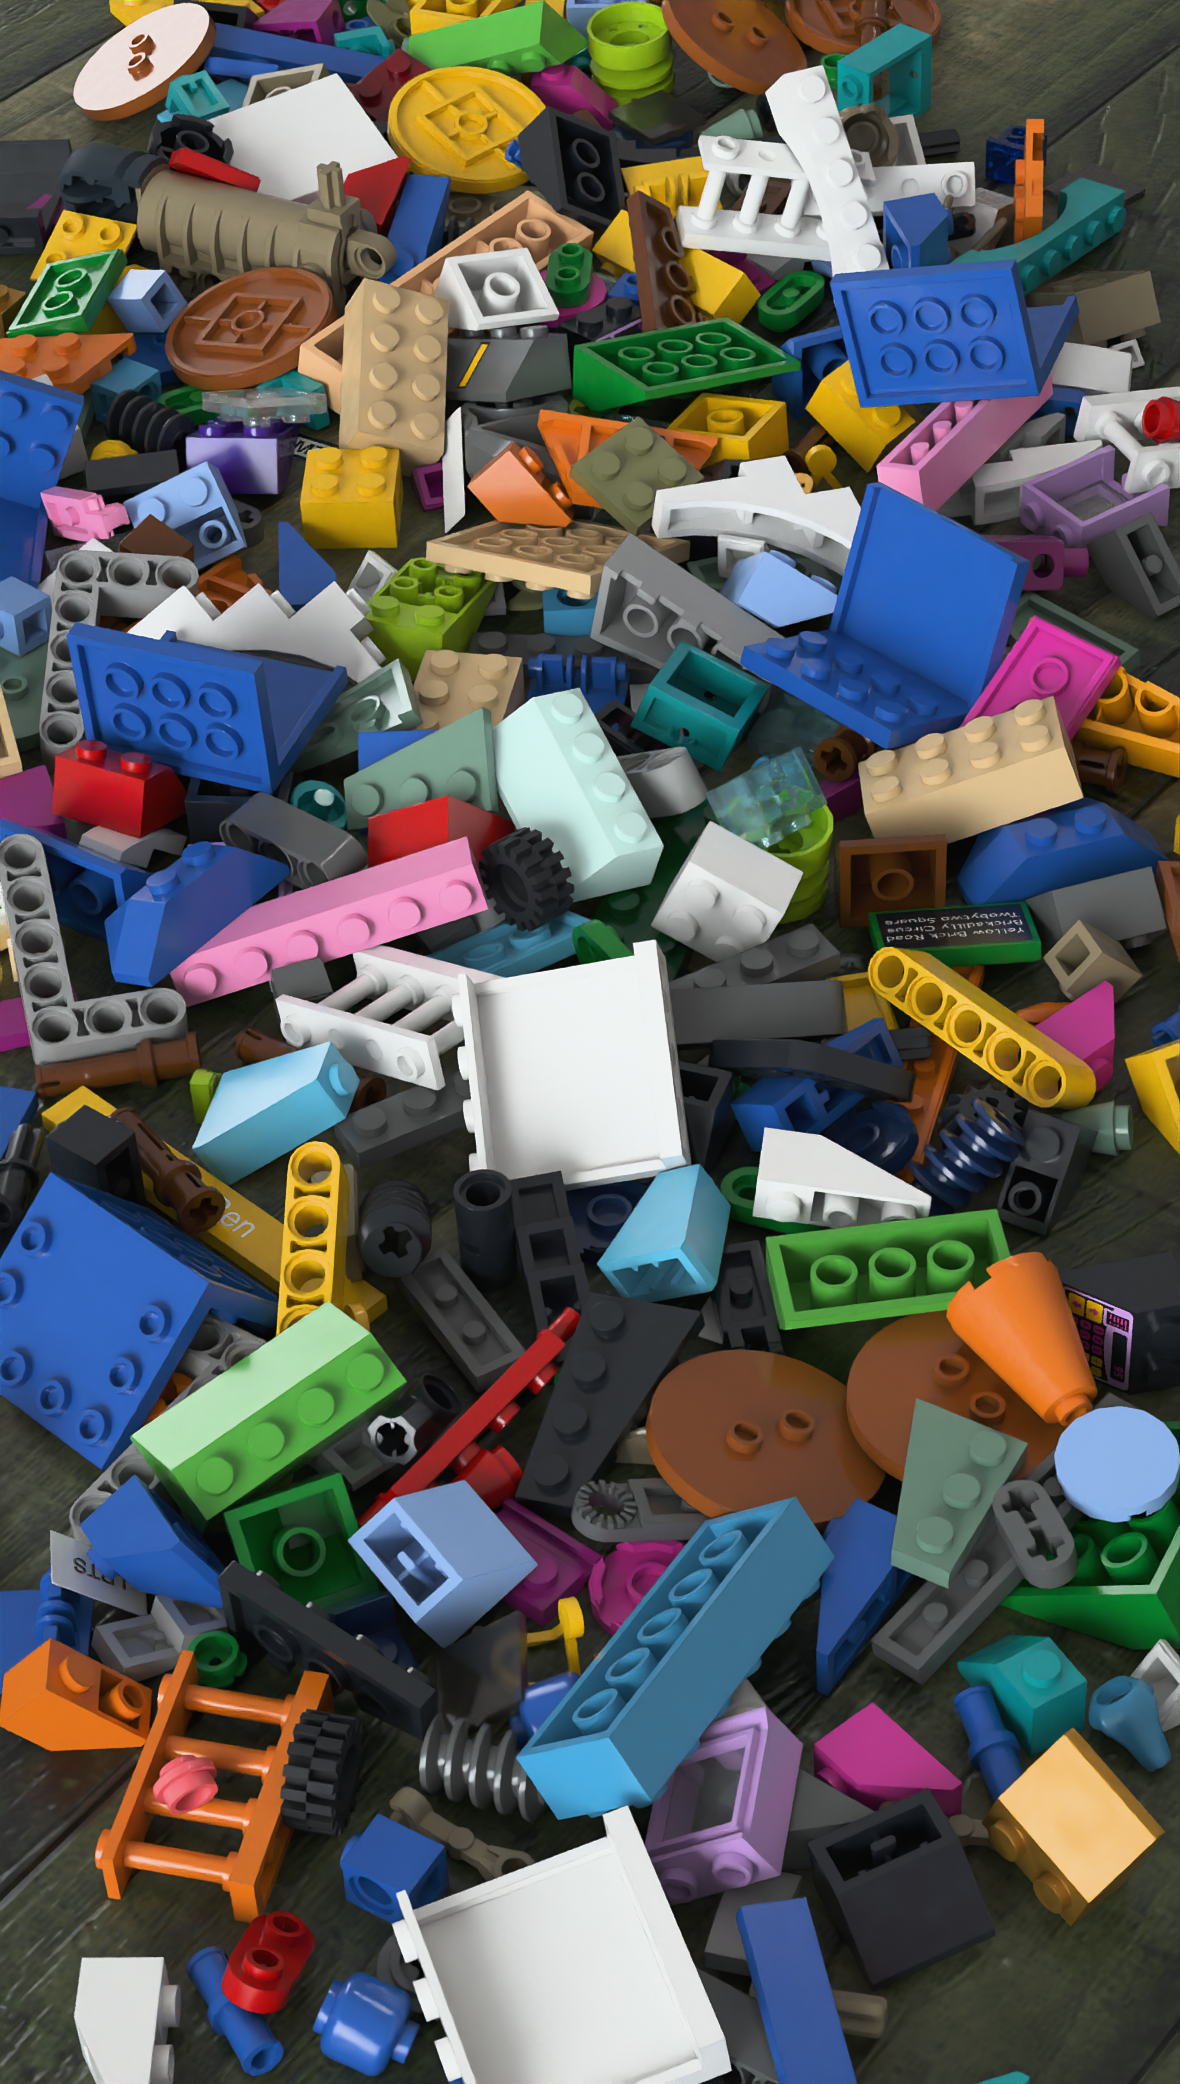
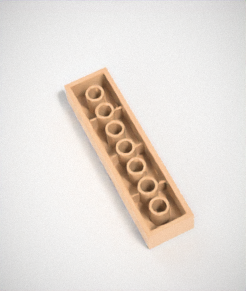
(519, 224)

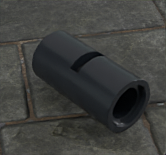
(486, 1229)

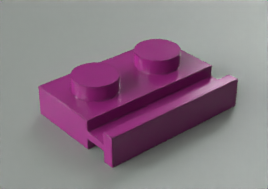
(561, 1561)

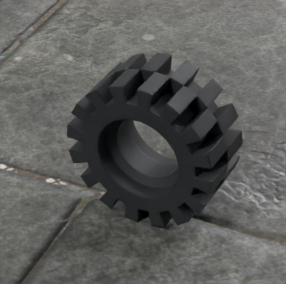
(526, 879)
(322, 1772)

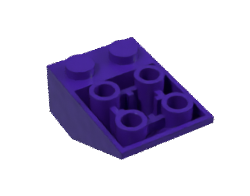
(247, 456)

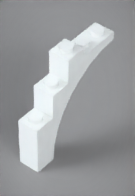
(763, 506)
(260, 625)

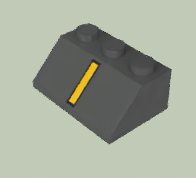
(506, 364)

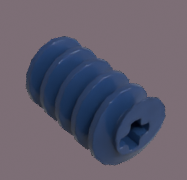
(966, 1159)

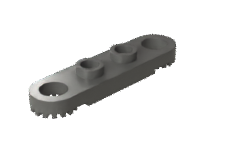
(643, 1512)

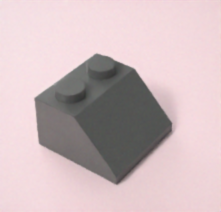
(1117, 905)

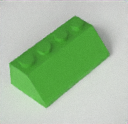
(503, 42)
(880, 1267)
(269, 1415)

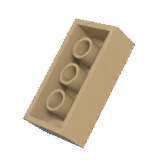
(394, 373)
(461, 683)
(972, 775)

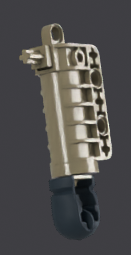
(228, 228)

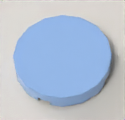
(1117, 1463)

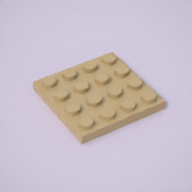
(542, 554)

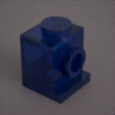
(1004, 150)

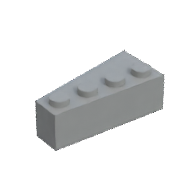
(654, 604)

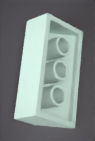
(569, 785)

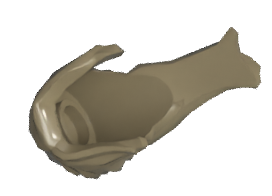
(872, 132)

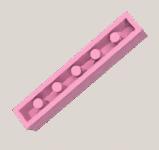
(954, 445)
(336, 920)

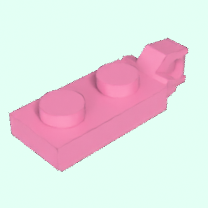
(82, 514)

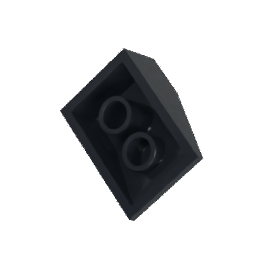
(574, 167)

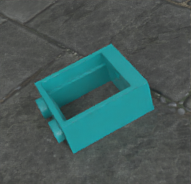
(903, 51)
(680, 701)

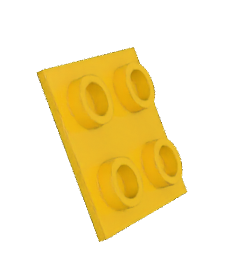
(669, 182)
(84, 235)

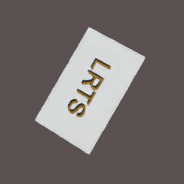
(76, 1572)

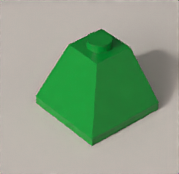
(302, 1540)

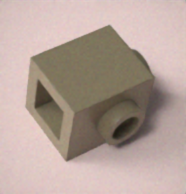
(1087, 959)

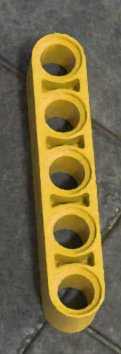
(1001, 1033)
(315, 1256)

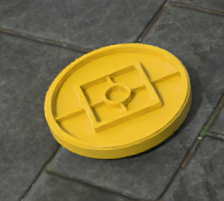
(460, 125)

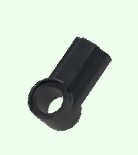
(414, 1420)

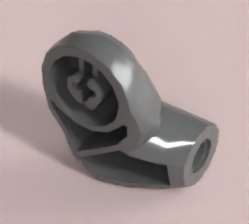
(494, 425)

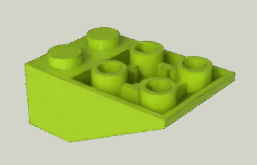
(427, 610)

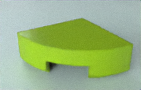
(203, 1087)

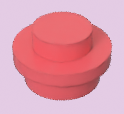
(186, 1783)

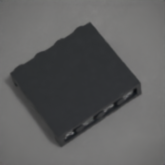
(27, 174)

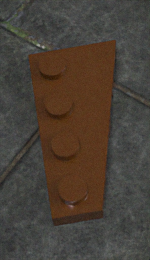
(661, 280)

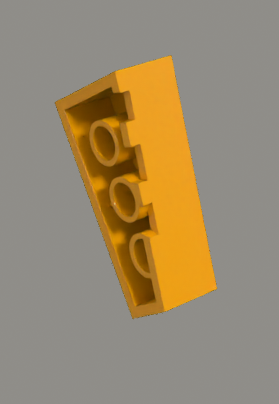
(1136, 719)

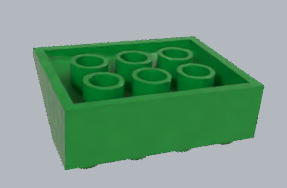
(672, 364)
(1123, 1580)

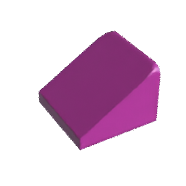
(428, 486)

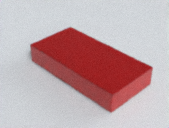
(212, 169)

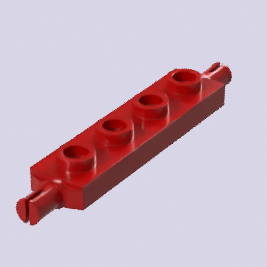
(492, 1410)

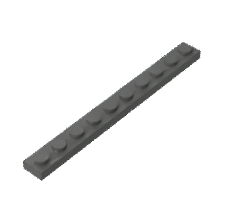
(427, 1114)

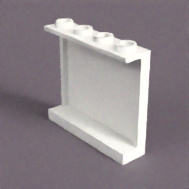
(297, 131)
(574, 1071)
(565, 1974)

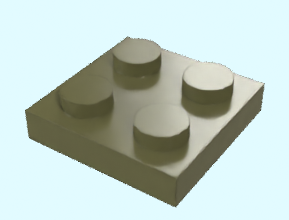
(628, 472)

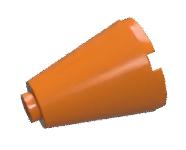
(1028, 1336)

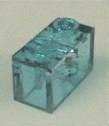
(768, 799)

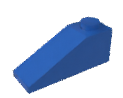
(418, 222)
(301, 568)
(805, 1103)
(856, 1587)

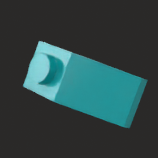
(1032, 1687)

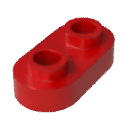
(268, 1963)

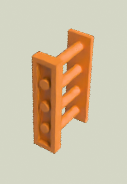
(255, 1867)

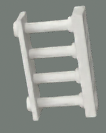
(910, 181)
(748, 229)
(1118, 420)
(395, 982)

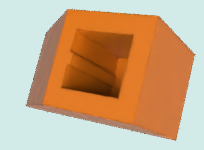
(519, 491)
(73, 1702)

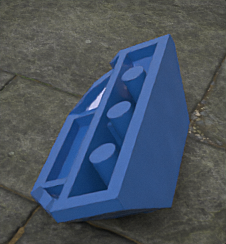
(1054, 852)
(185, 909)

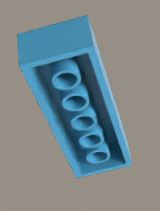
(676, 1661)

